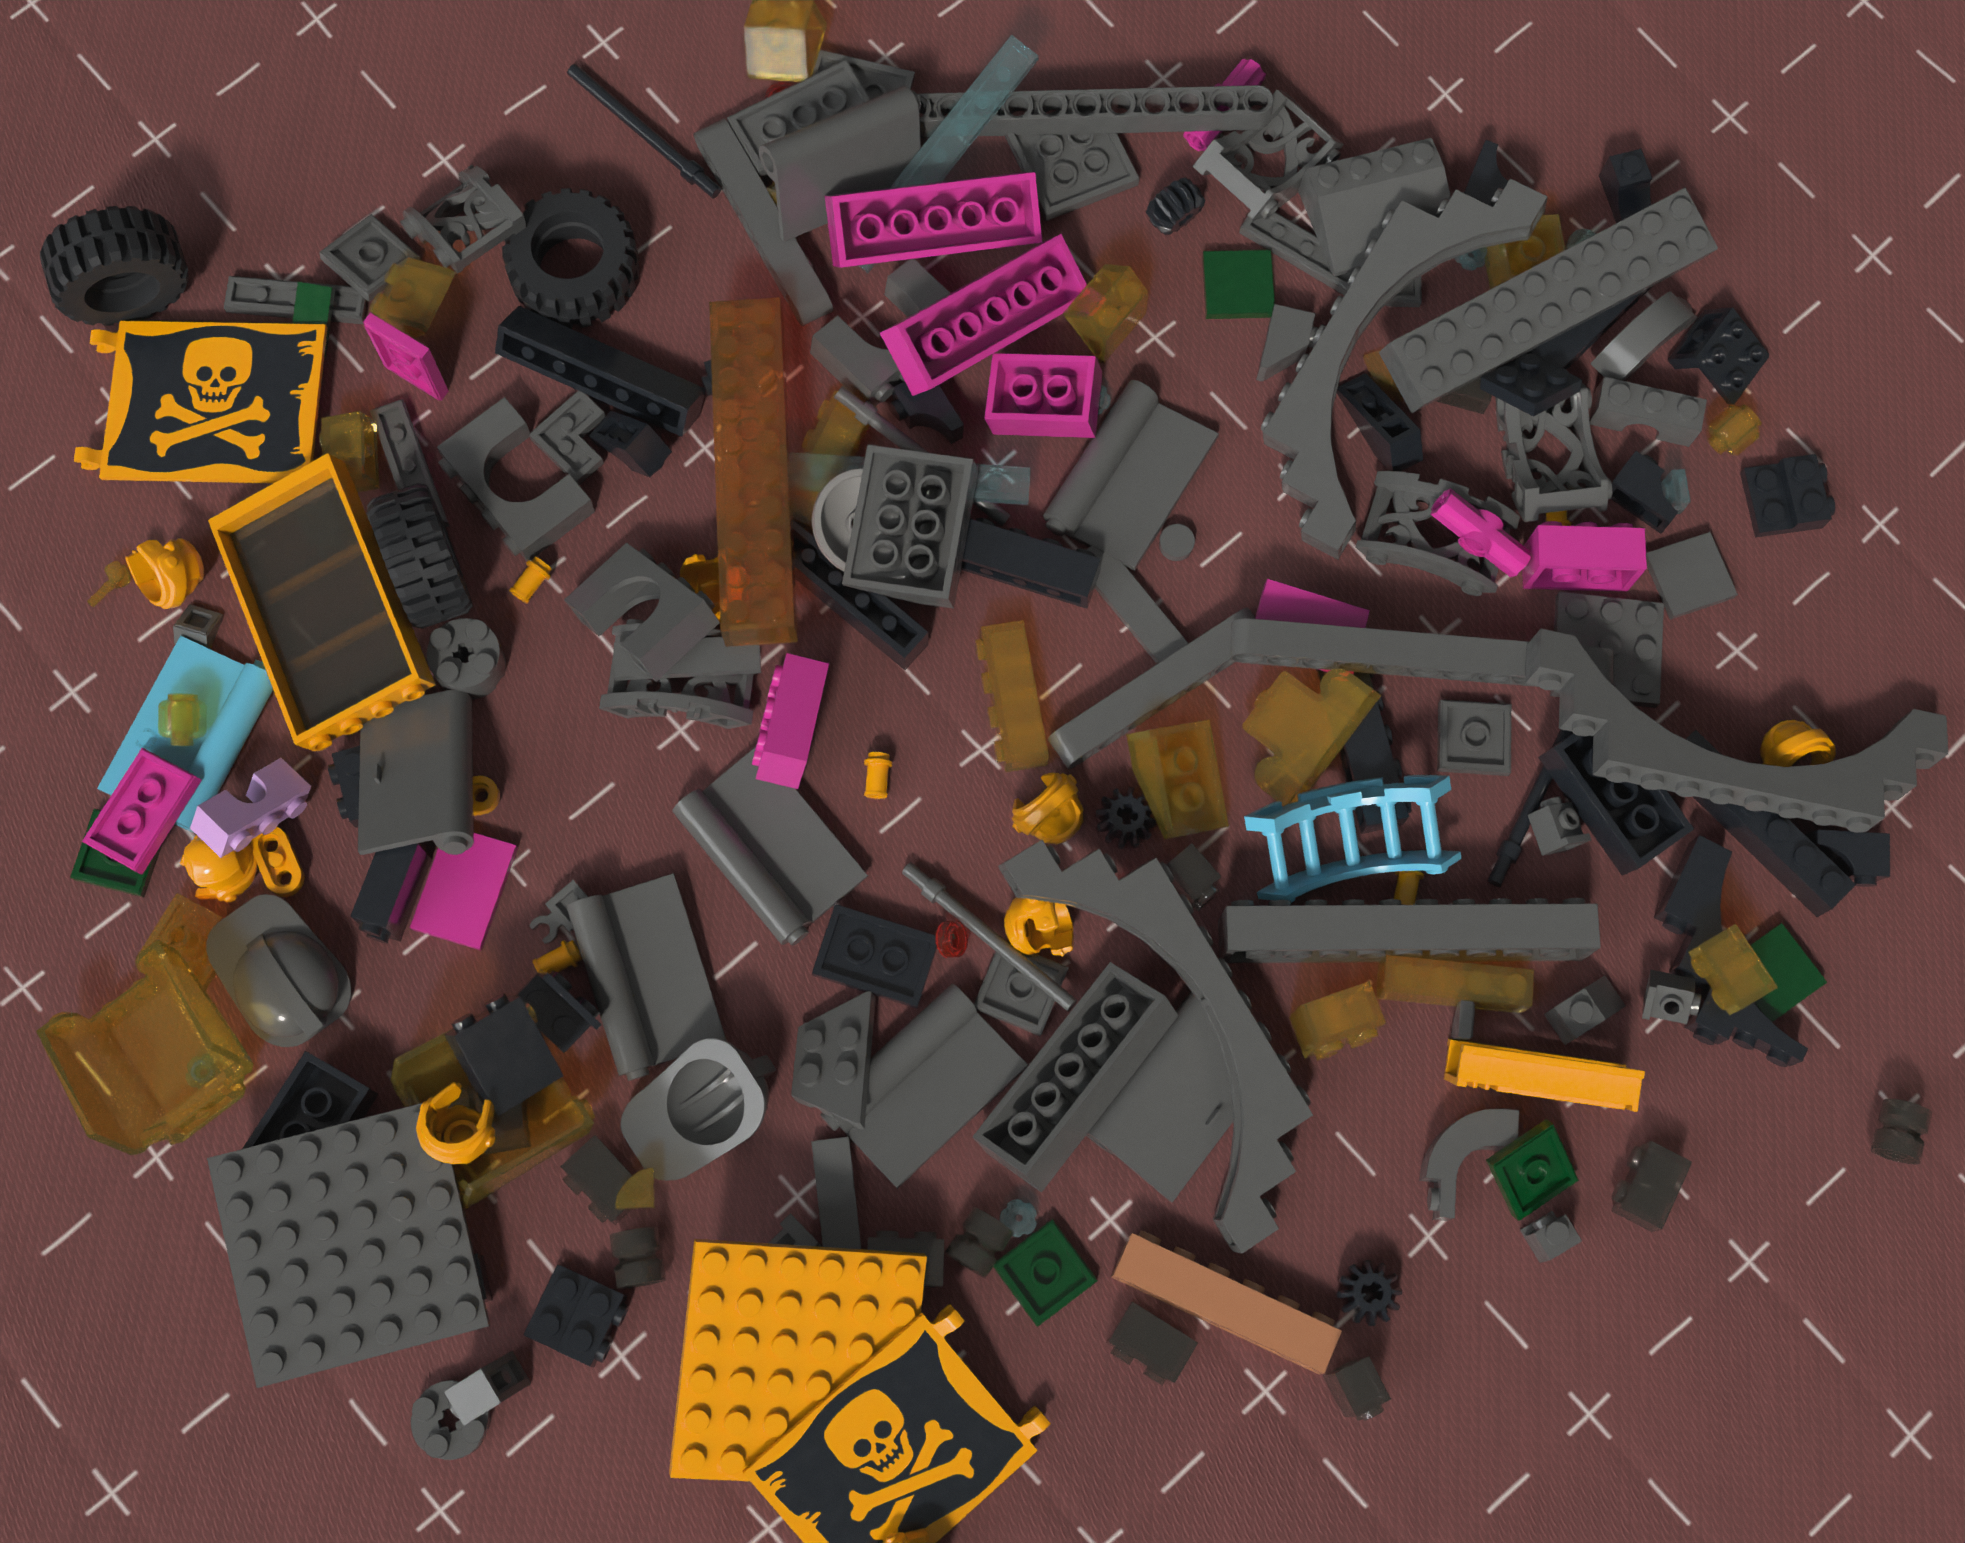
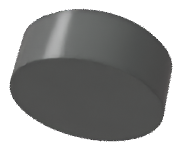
(1176, 542)

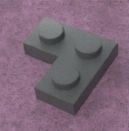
(562, 437)

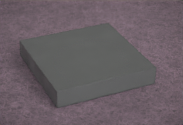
(365, 256)
(1690, 575)
(1474, 737)
(1015, 998)

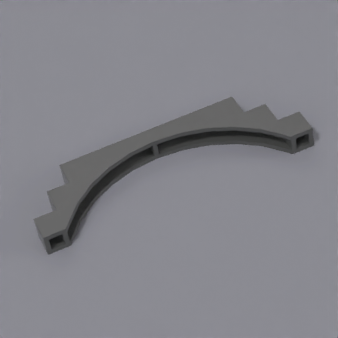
(1405, 251)
(1642, 752)
(1261, 1090)

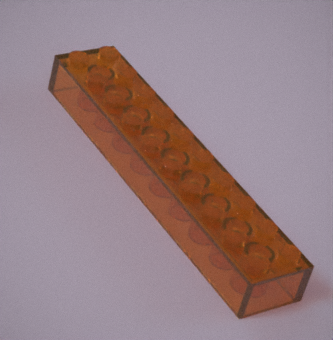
(752, 473)

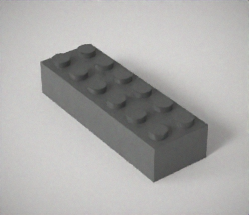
(1075, 1076)

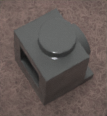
(1557, 827)
(1670, 997)
(1550, 1236)

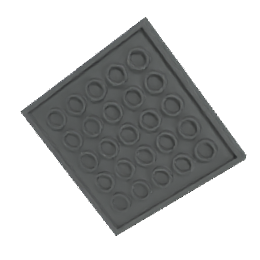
(345, 1246)

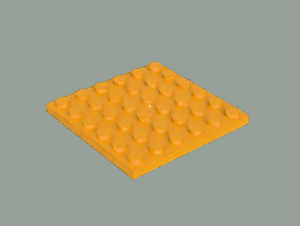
(774, 1338)

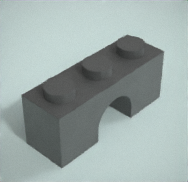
(1624, 403)

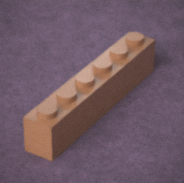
(1226, 1303)

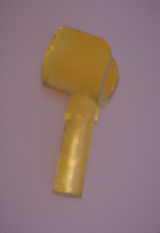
(118, 578)

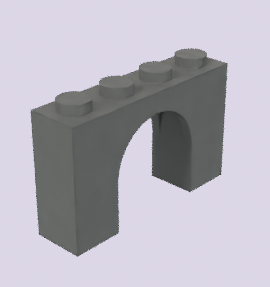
(859, 366)
(529, 524)
(632, 578)

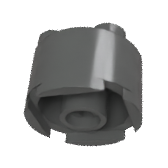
(466, 638)

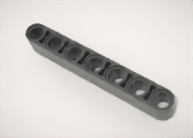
(761, 222)
(1146, 694)

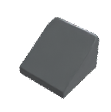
(198, 625)

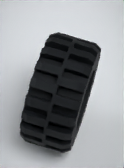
(565, 218)
(114, 265)
(419, 555)

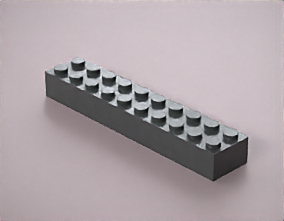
(1547, 300)
(1422, 930)

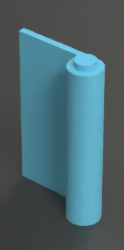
(233, 701)

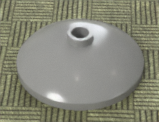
(834, 516)

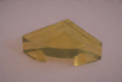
(637, 1191)

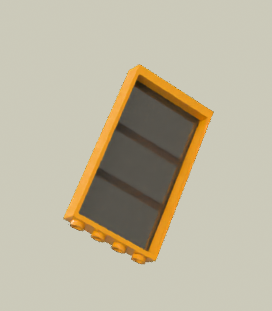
(321, 603)

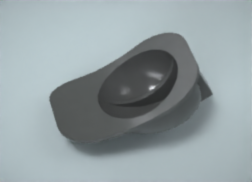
(278, 971)
(697, 1108)

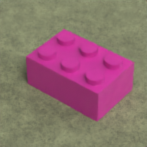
(1043, 395)
(1585, 557)
(789, 720)

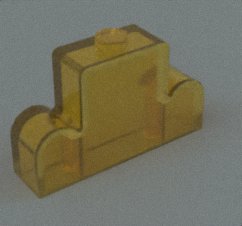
(1305, 729)

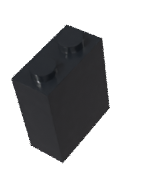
(391, 892)
(503, 1053)

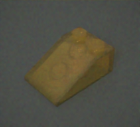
(1179, 777)

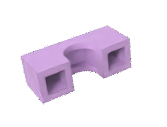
(232, 824)

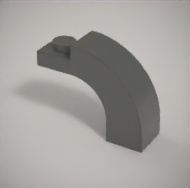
(1644, 337)
(1477, 1131)

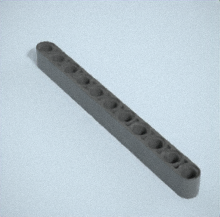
(1105, 102)
(1389, 652)

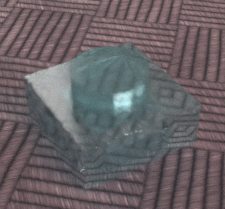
(1676, 489)

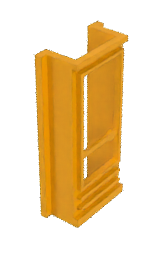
(1543, 1075)

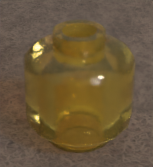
(1734, 430)
(182, 718)

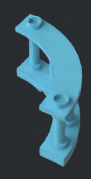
(1344, 799)

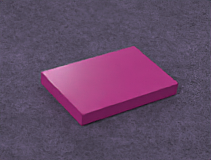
(405, 357)
(1293, 604)
(142, 810)
(464, 892)

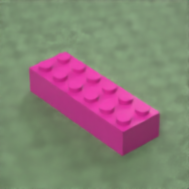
(933, 219)
(984, 315)

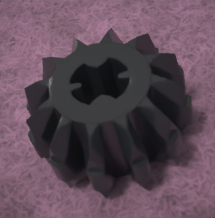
(1175, 206)
(1139, 817)
(1373, 1307)

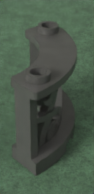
(474, 193)
(1262, 193)
(1405, 491)
(1537, 496)
(712, 709)

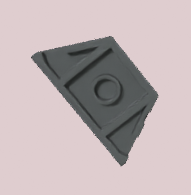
(835, 1060)

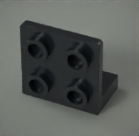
(1723, 352)
(557, 1011)

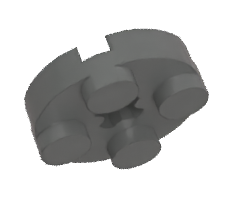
(439, 1440)

